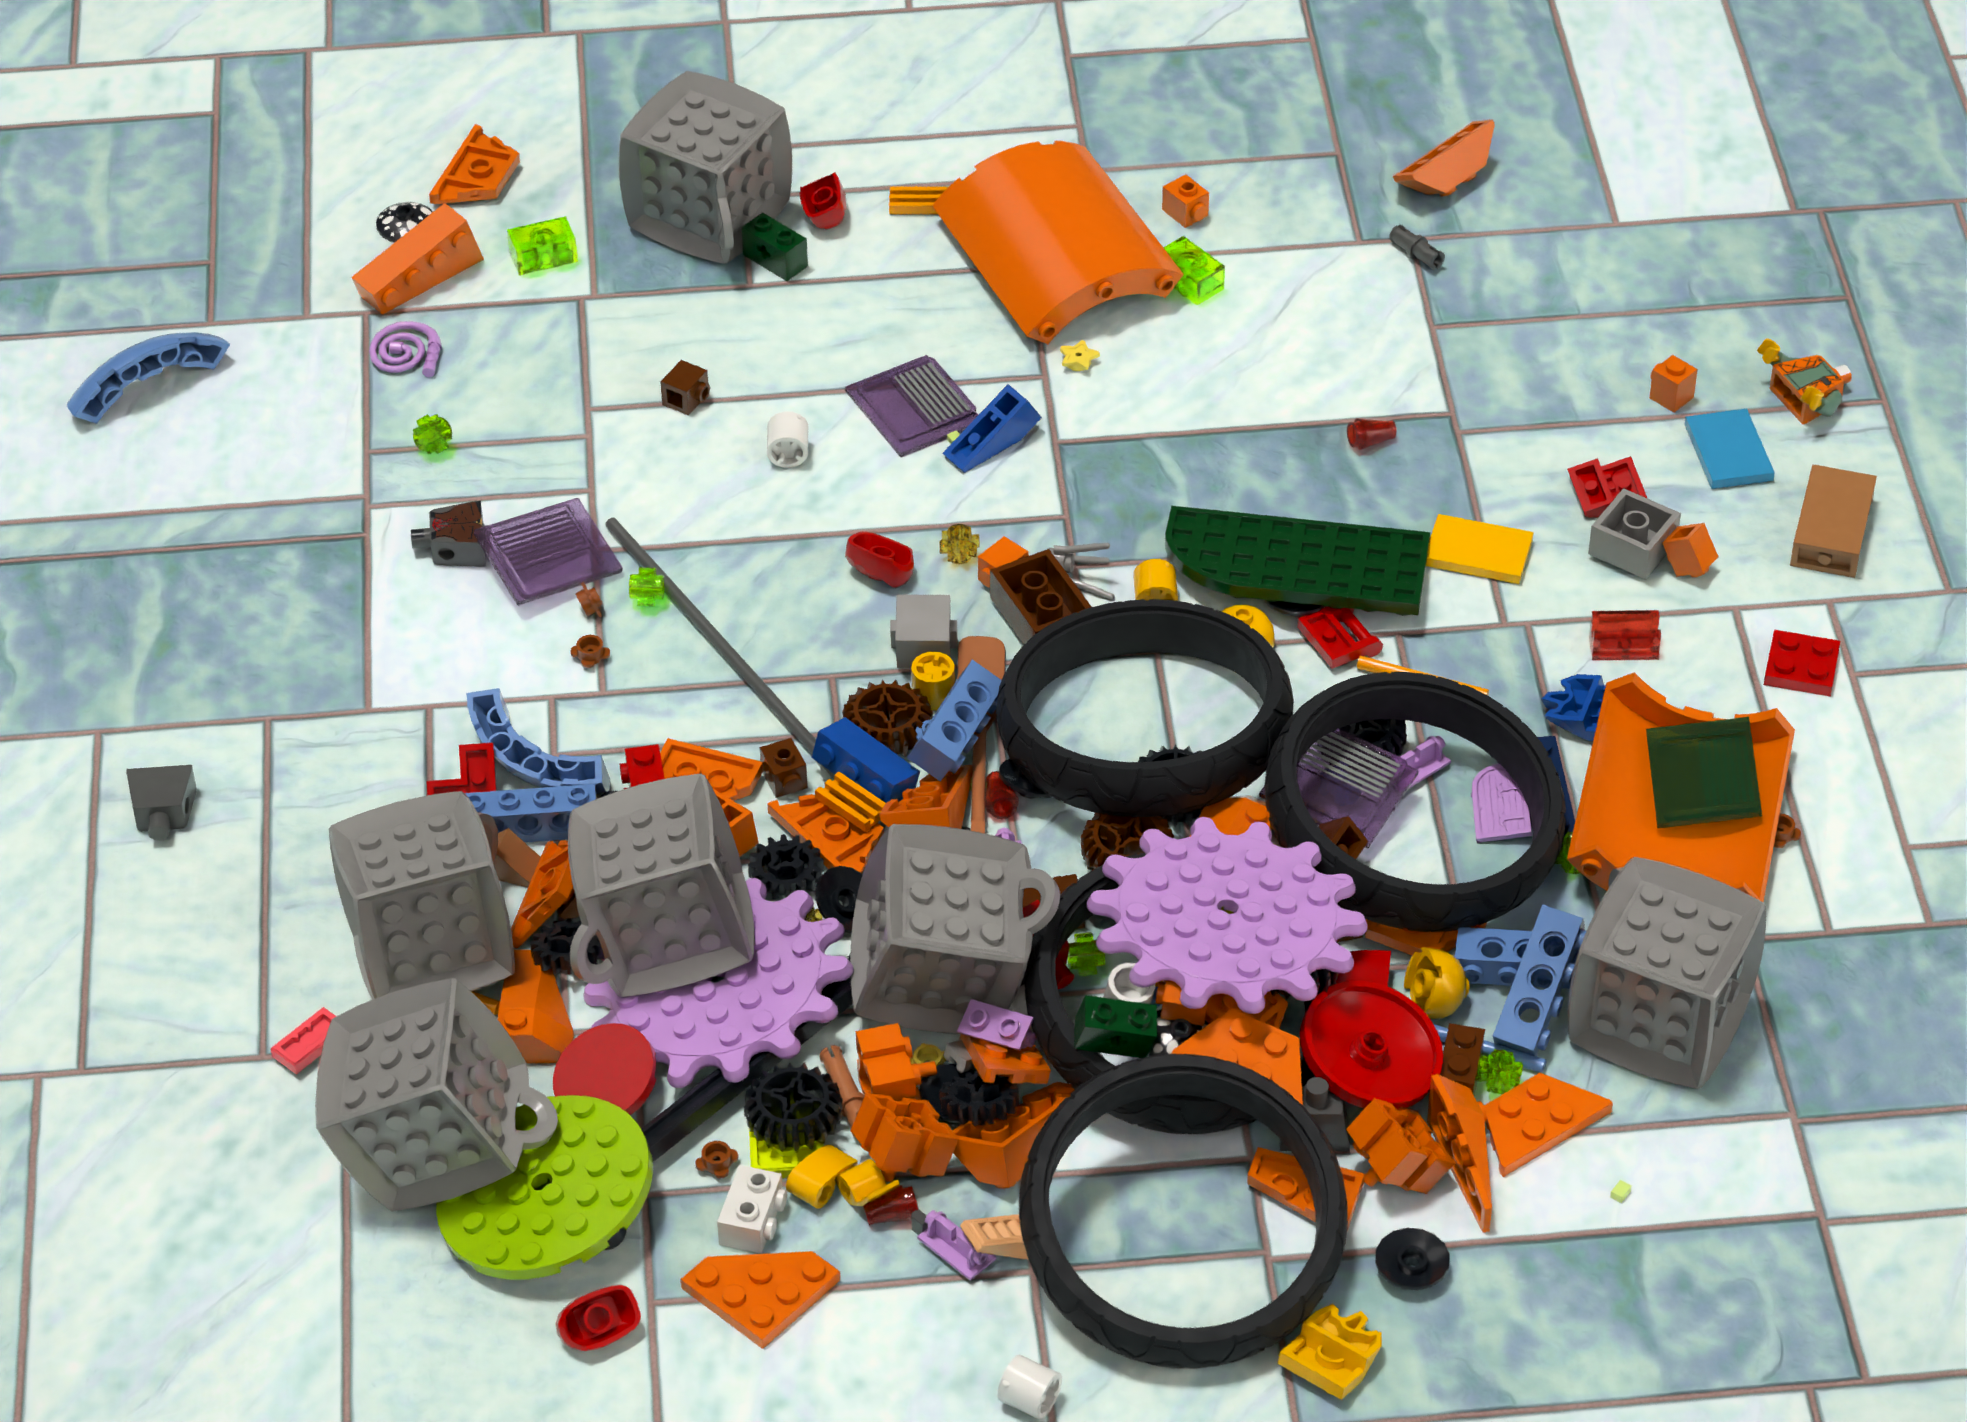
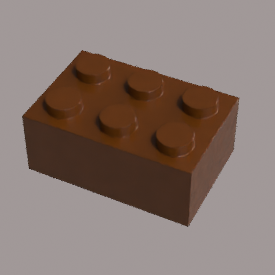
(1034, 593)

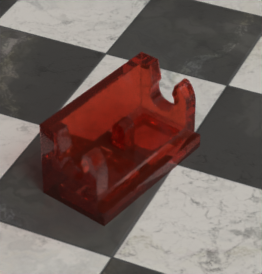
(1625, 635)

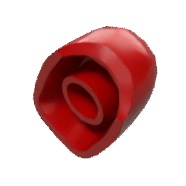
(824, 201)
(880, 558)
(598, 1318)

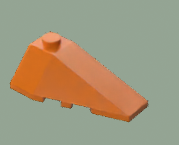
(933, 802)
(534, 1011)
(1460, 1128)
(1000, 1150)

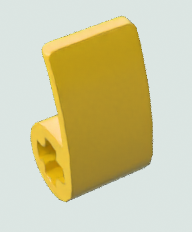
(815, 1175)
(863, 1183)

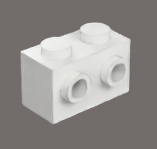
(751, 1209)

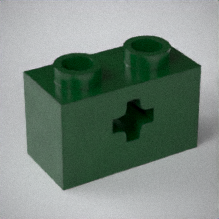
(774, 246)
(1115, 1027)

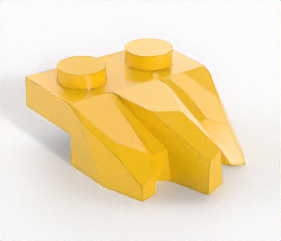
(1332, 1351)

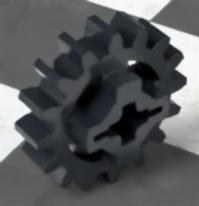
(786, 866)
(553, 946)
(977, 1100)

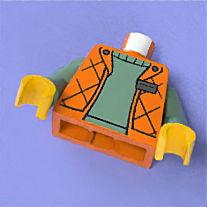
(1805, 384)

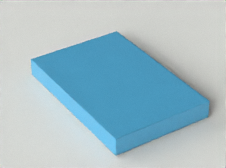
(1729, 448)

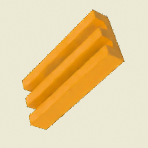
(914, 199)
(856, 798)

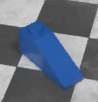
(993, 430)

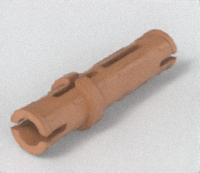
(841, 1075)

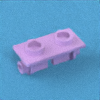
(1427, 758)
(997, 1025)
(953, 1246)

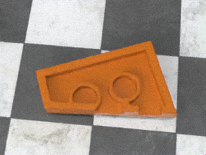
(1284, 1180)

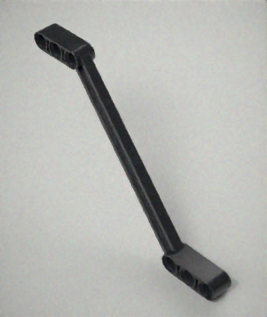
(716, 1092)

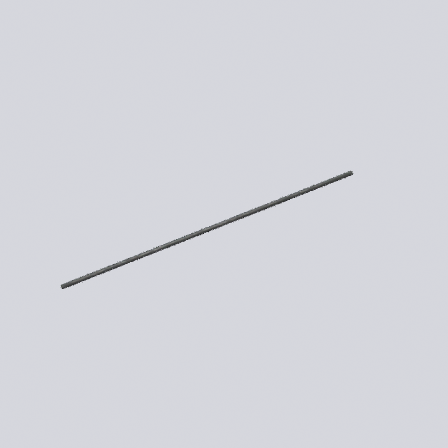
(722, 645)

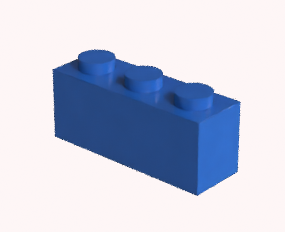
(864, 760)

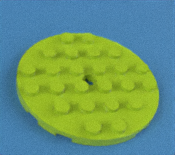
(597, 1187)

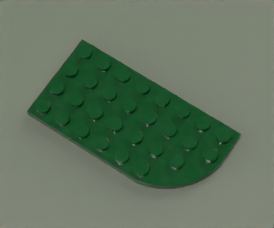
(1299, 559)

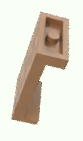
(1833, 520)

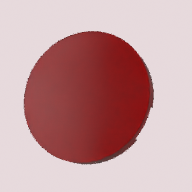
(608, 1064)

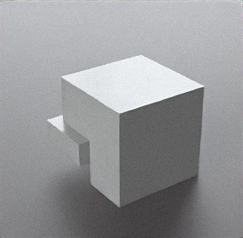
(922, 627)

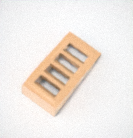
(1002, 1234)

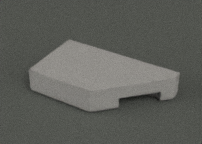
(958, 1053)

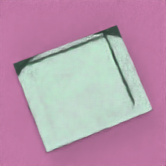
(1703, 772)

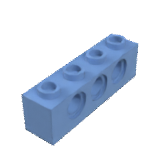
(956, 721)
(534, 812)
(1550, 927)
(1495, 955)

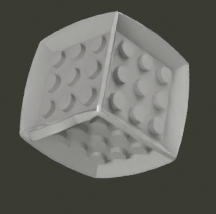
(704, 165)
(658, 887)
(423, 894)
(943, 925)
(1665, 971)
(425, 1095)

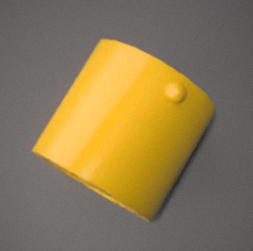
(1155, 580)
(934, 676)

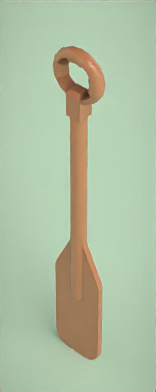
(990, 654)

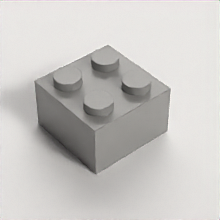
(1632, 533)

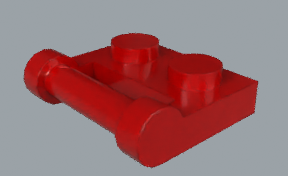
(1332, 639)

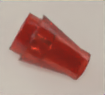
(1369, 432)
(1000, 799)
(892, 1206)

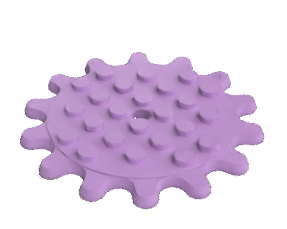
(1175, 924)
(752, 1005)

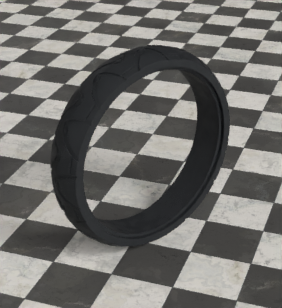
(1454, 709)
(1155, 786)
(1056, 1032)
(1220, 1082)

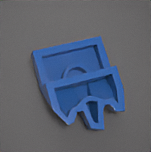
(1577, 706)

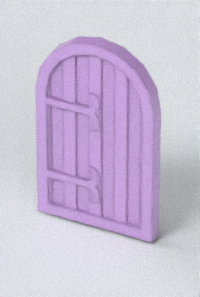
(1499, 806)

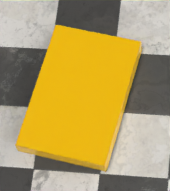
(1479, 548)

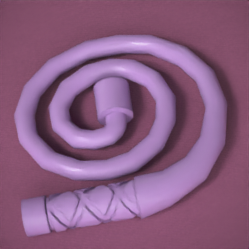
(433, 351)

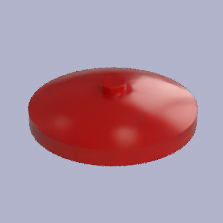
(1371, 1044)

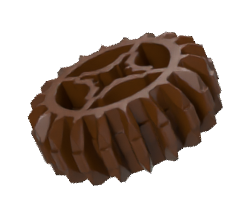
(899, 704)
(1116, 835)

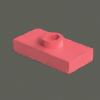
(304, 1042)

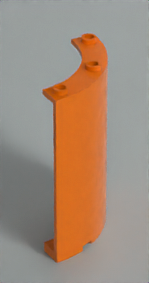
(1053, 235)
(1618, 802)

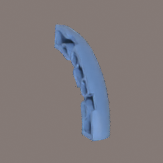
(140, 363)
(524, 758)

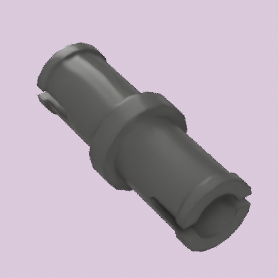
(1417, 246)

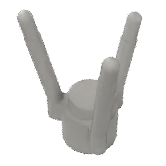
(1067, 559)

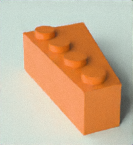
(419, 260)

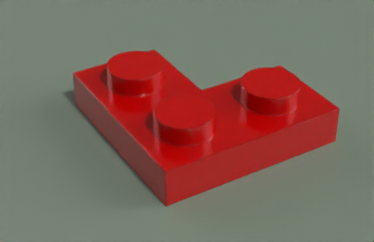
(476, 771)

